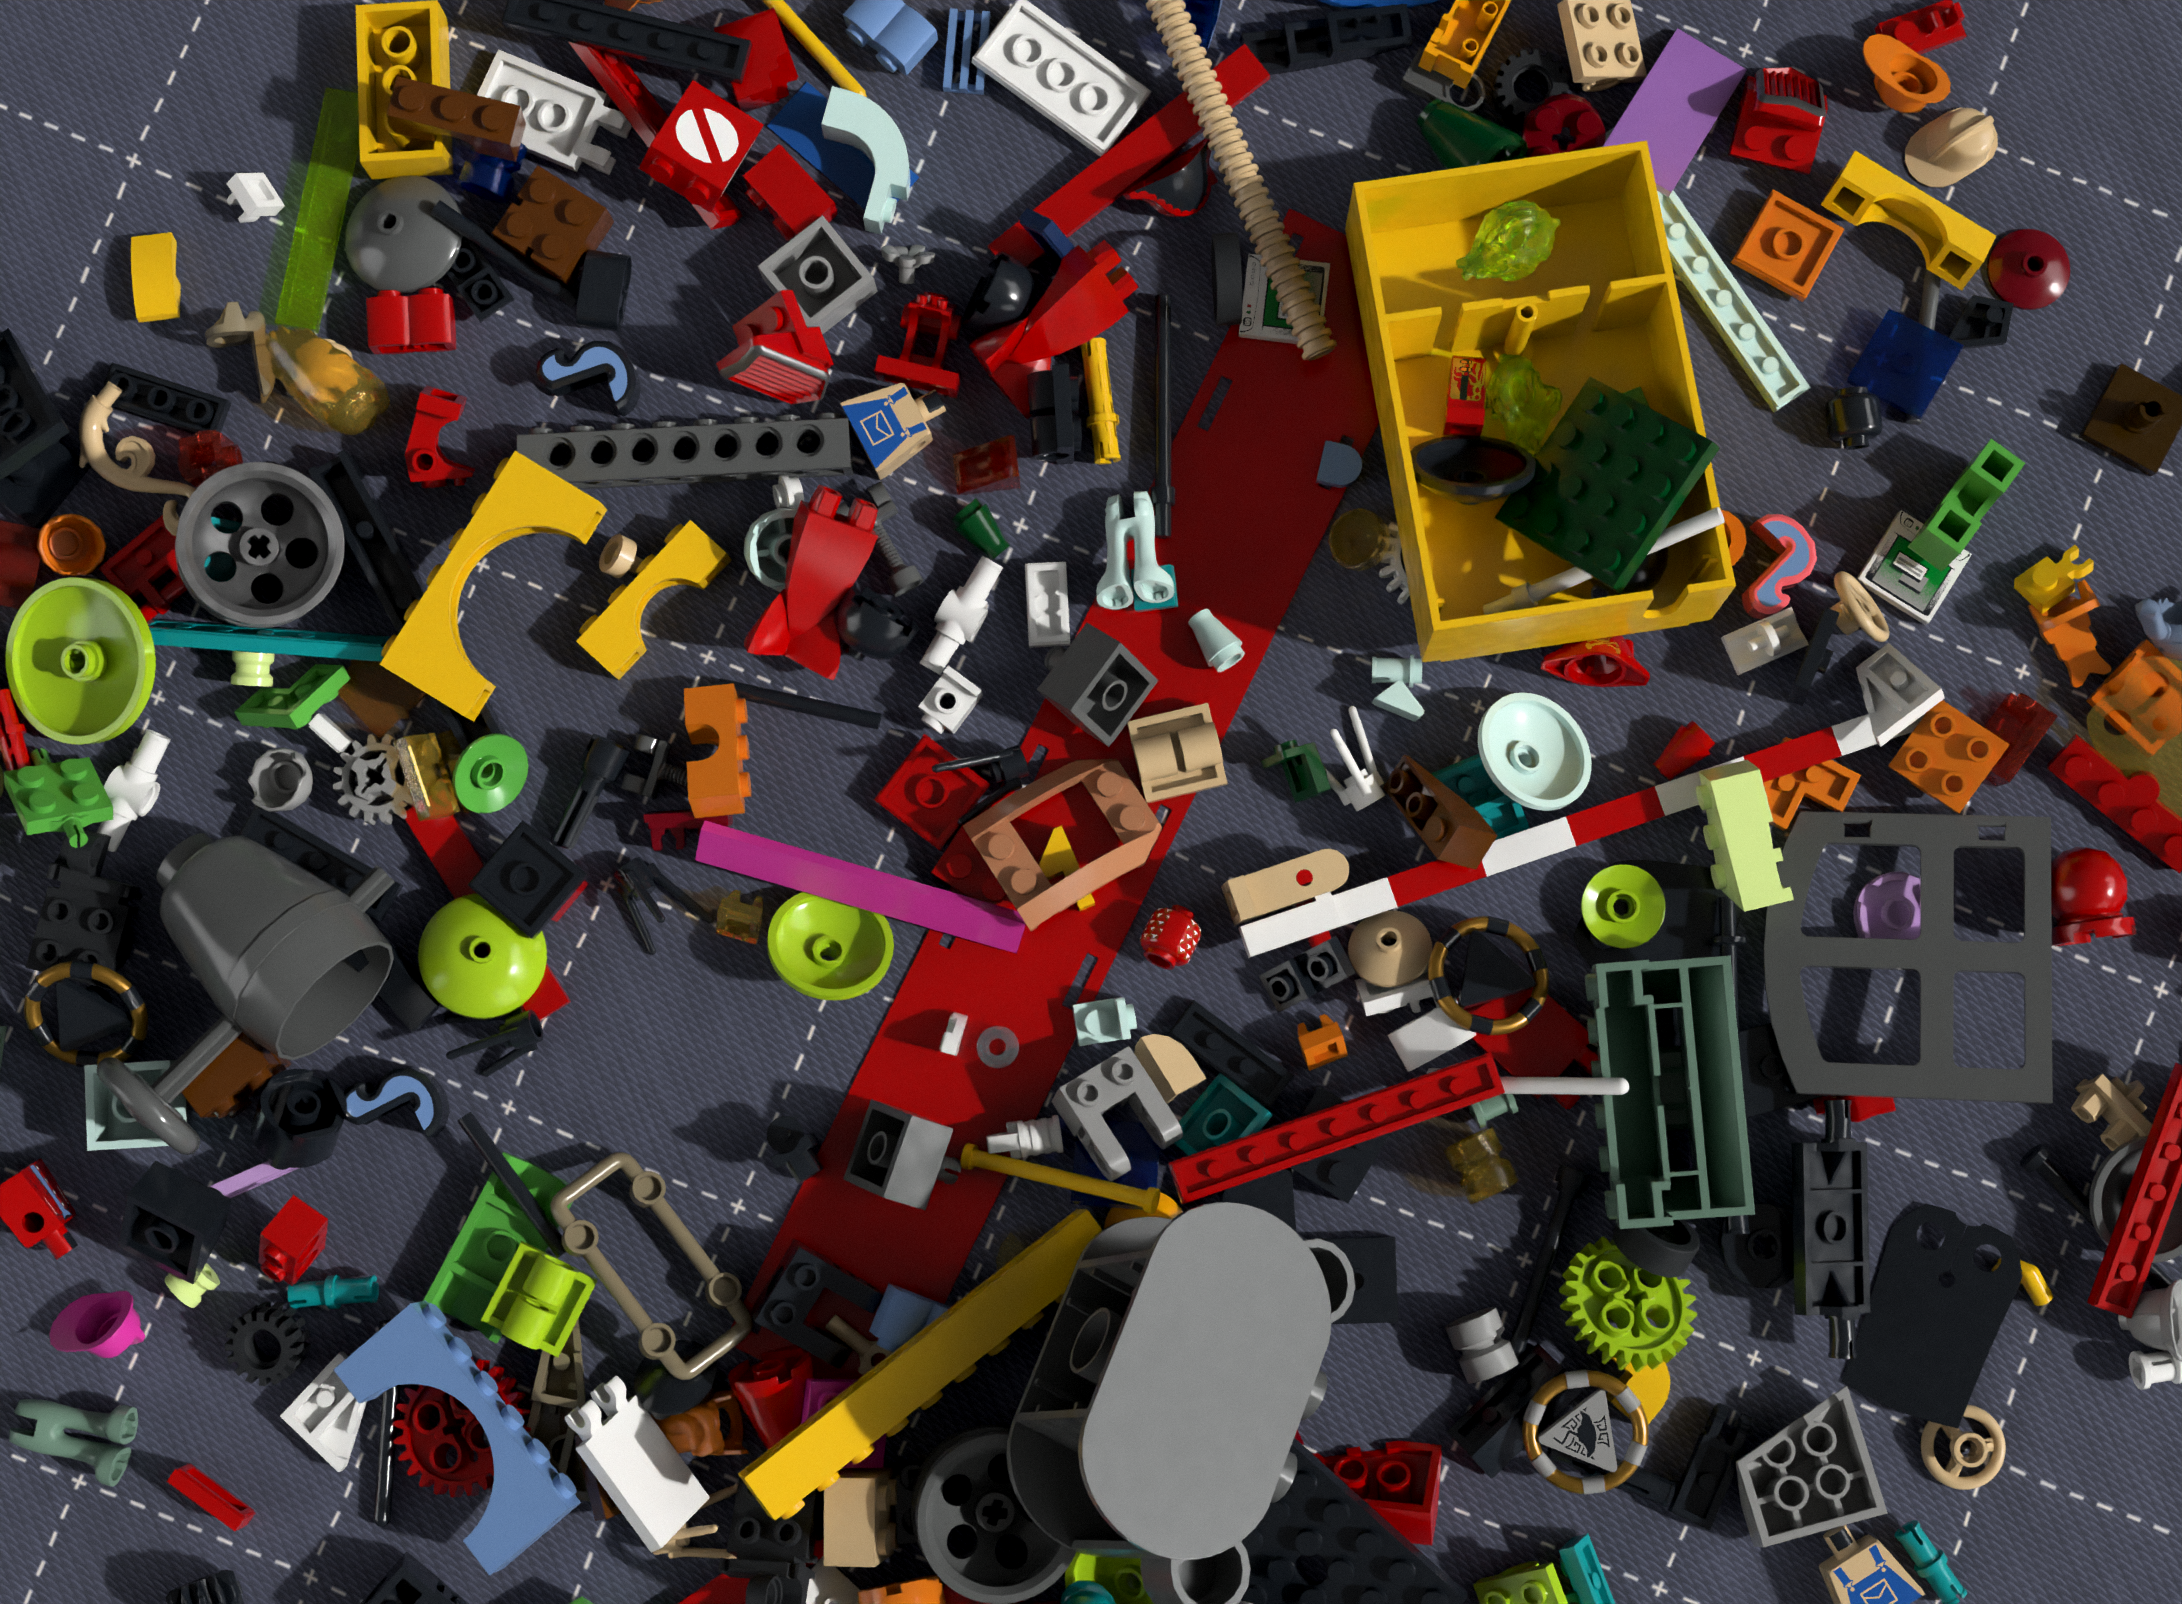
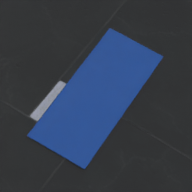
(841, 163)

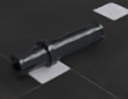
(1640, 1482)

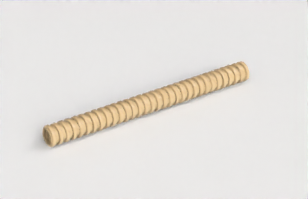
(1242, 177)

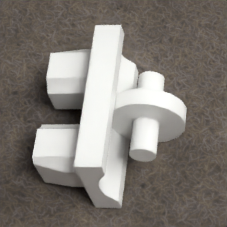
(1764, 641)

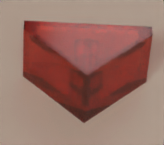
(987, 467)

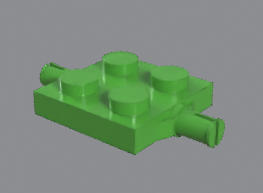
(58, 796)

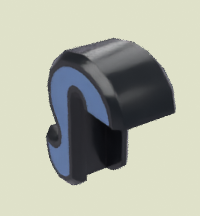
(589, 366)
(395, 1091)

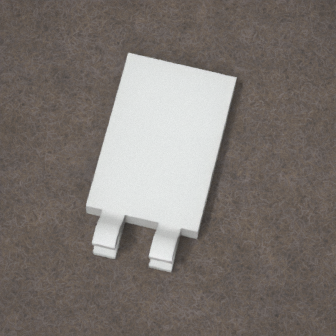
(557, 112)
(636, 1464)

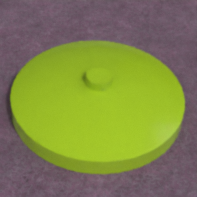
(80, 660)

